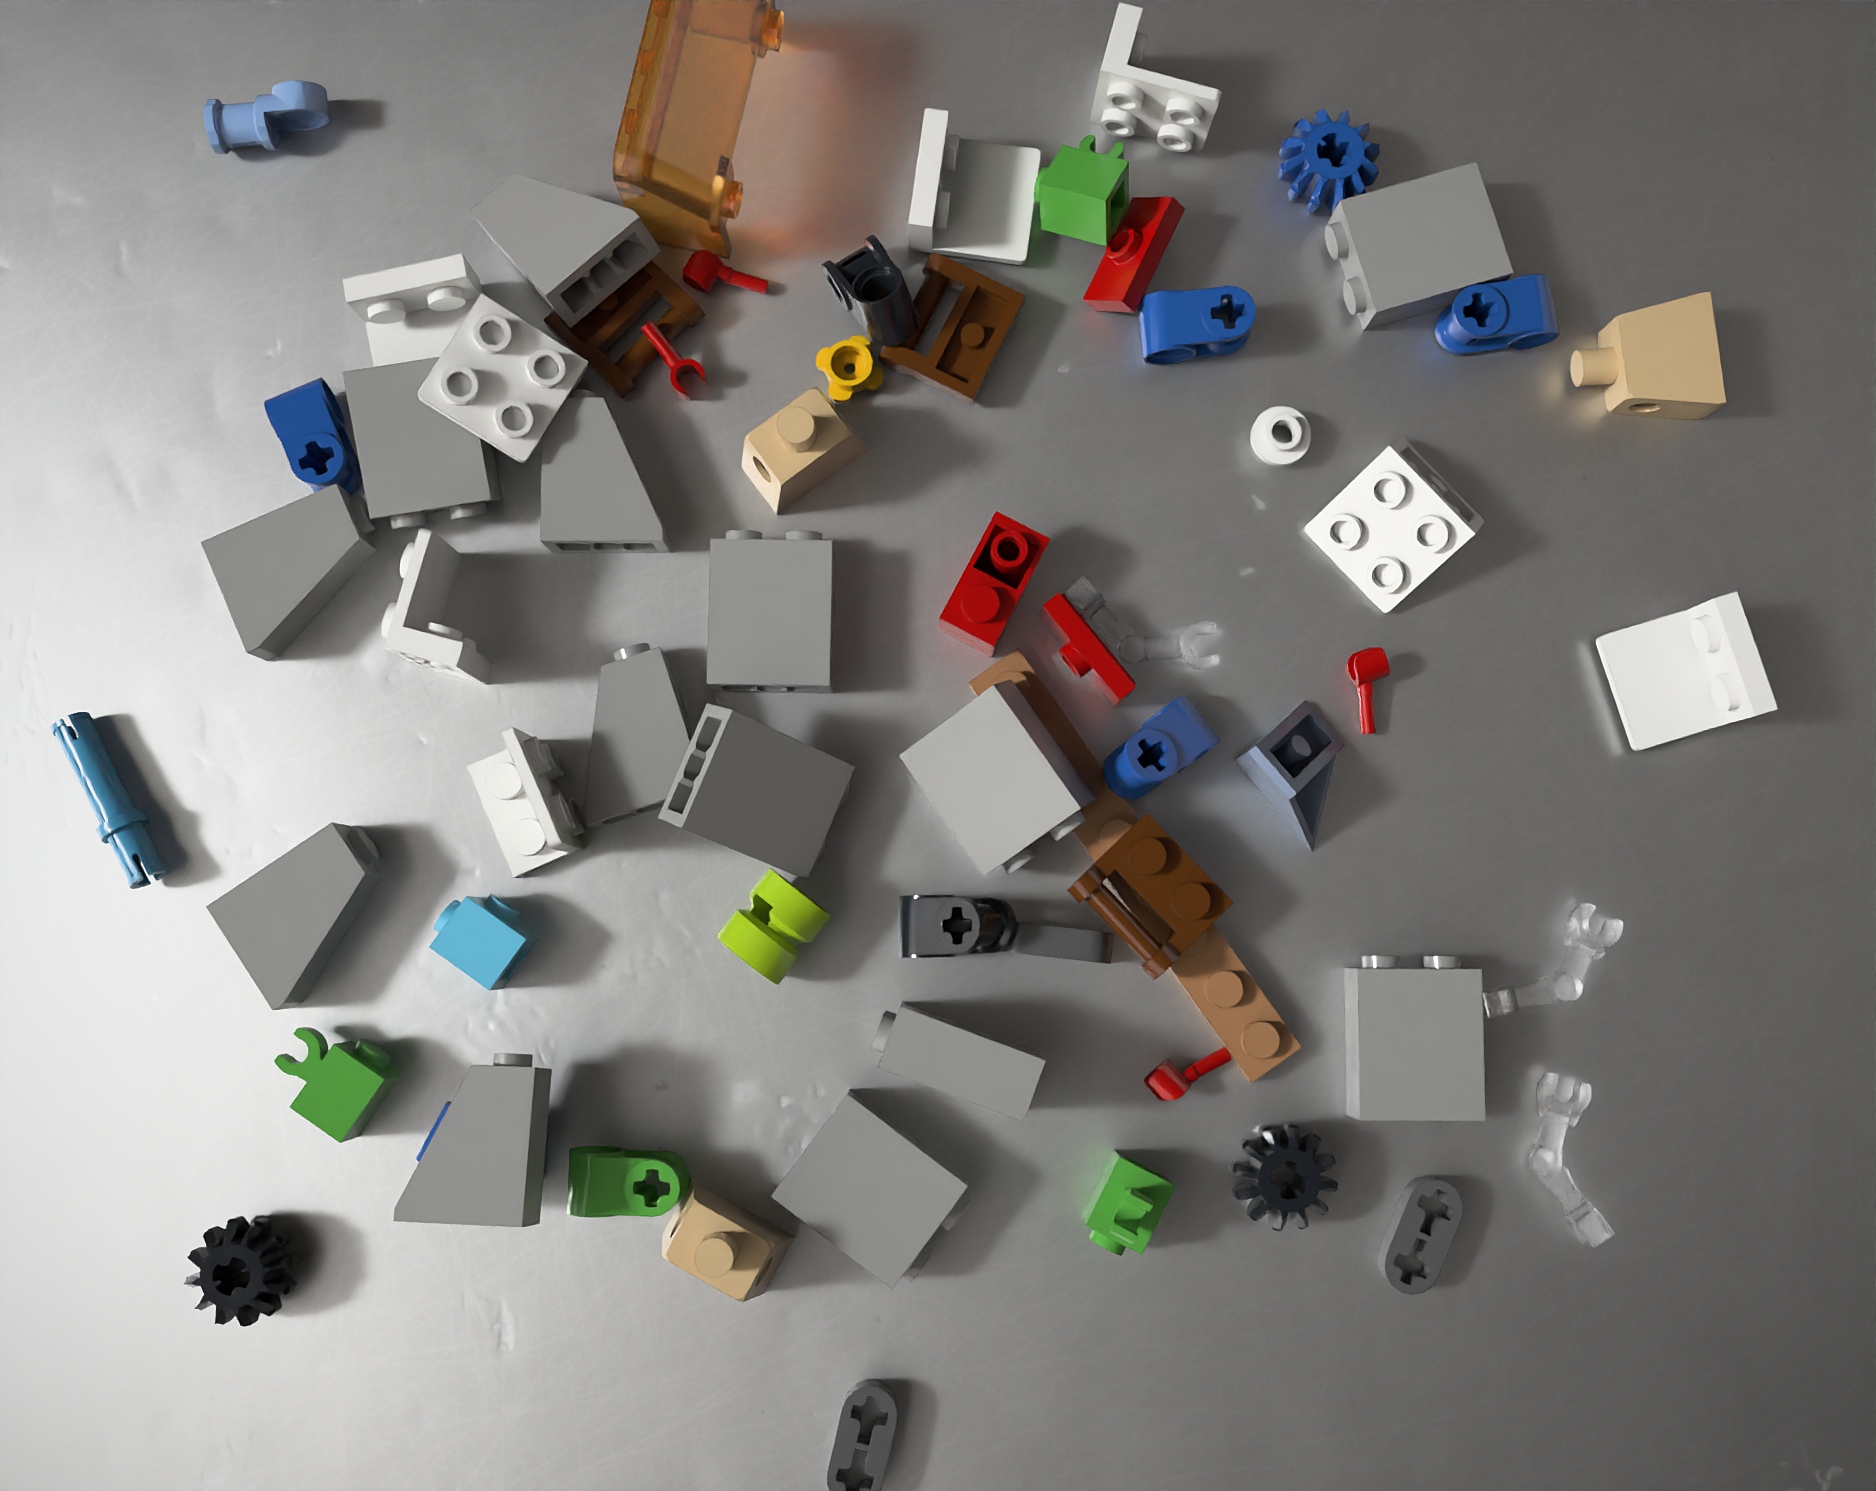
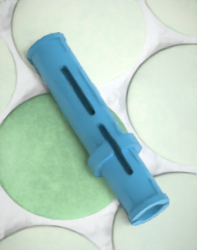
(110, 801)

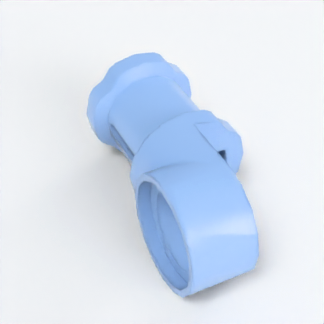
(289, 108)

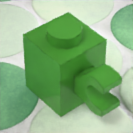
(1084, 192)
(341, 1084)
(1126, 1205)

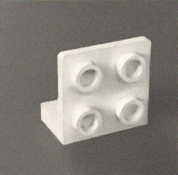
(1145, 101)
(971, 195)
(413, 307)
(502, 379)
(1394, 525)
(415, 621)
(1686, 672)
(527, 805)

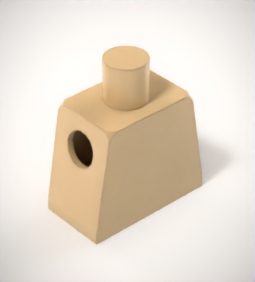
(1657, 361)
(799, 449)
(724, 1243)

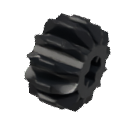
(1268, 1195)
(221, 1280)

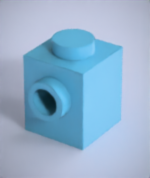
(483, 939)

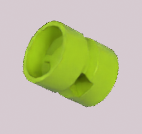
(773, 926)

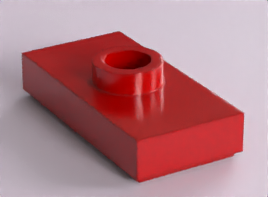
(1133, 254)
(1085, 651)

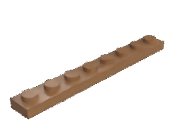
(1208, 967)

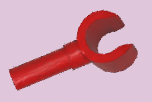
(706, 267)
(673, 359)
(1363, 669)
(1170, 1084)

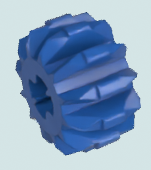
(1336, 146)

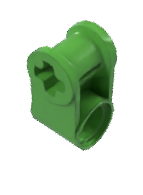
(613, 1181)

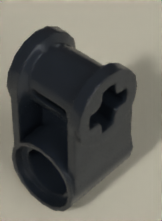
(874, 293)
(954, 925)

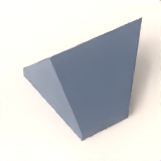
(1294, 768)

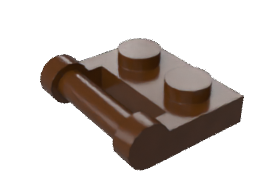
(616, 314)
(969, 336)
(1165, 881)

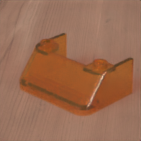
(687, 116)

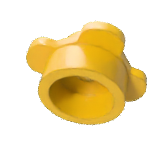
(845, 352)

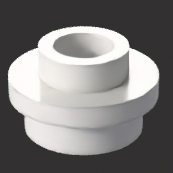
(1280, 453)

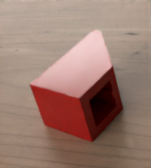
(993, 584)

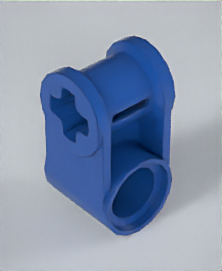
(1499, 317)
(1186, 326)
(315, 434)
(1158, 750)

